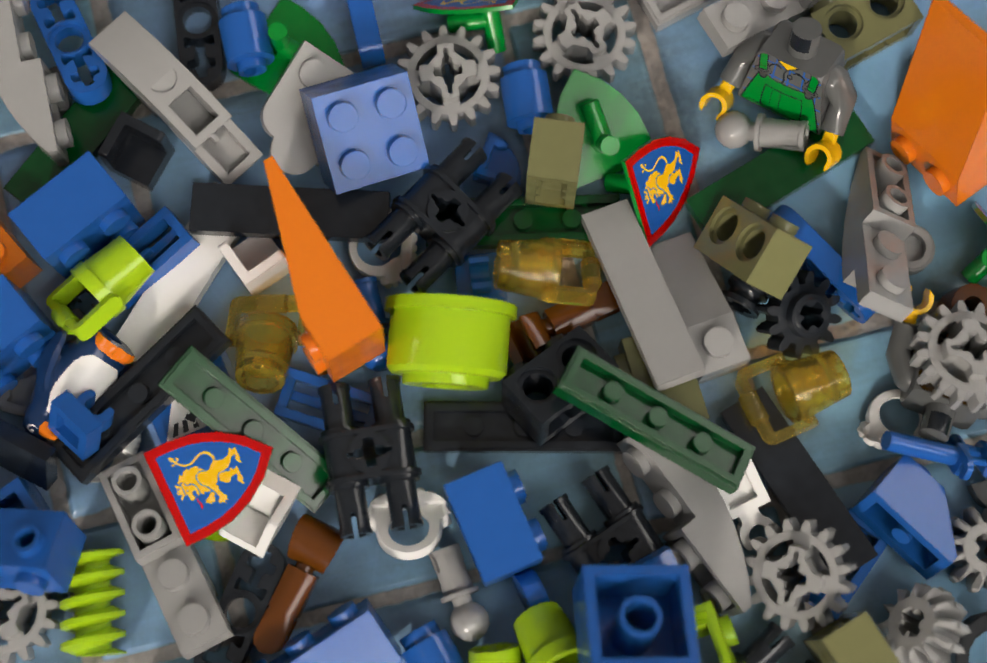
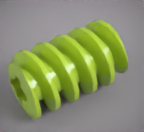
(93, 605)

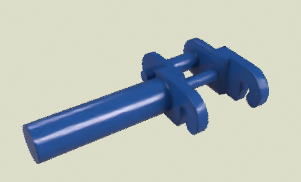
(954, 453)

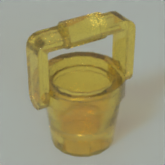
(535, 269)
(263, 340)
(801, 388)

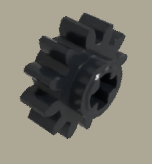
(800, 316)

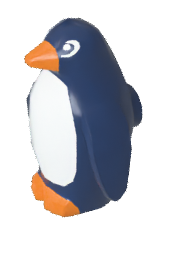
(74, 368)

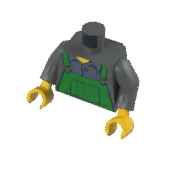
(794, 77)

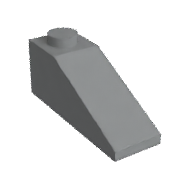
(701, 306)

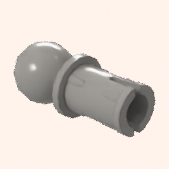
(736, 130)
(468, 618)

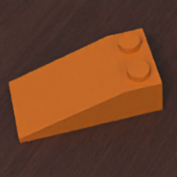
(943, 105)
(334, 314)

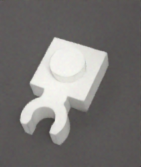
(744, 505)

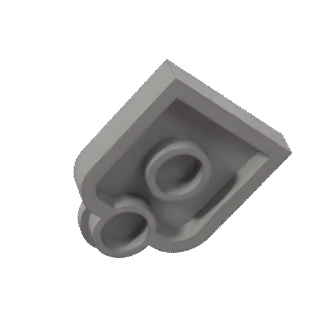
(284, 113)

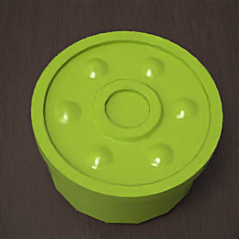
(448, 340)

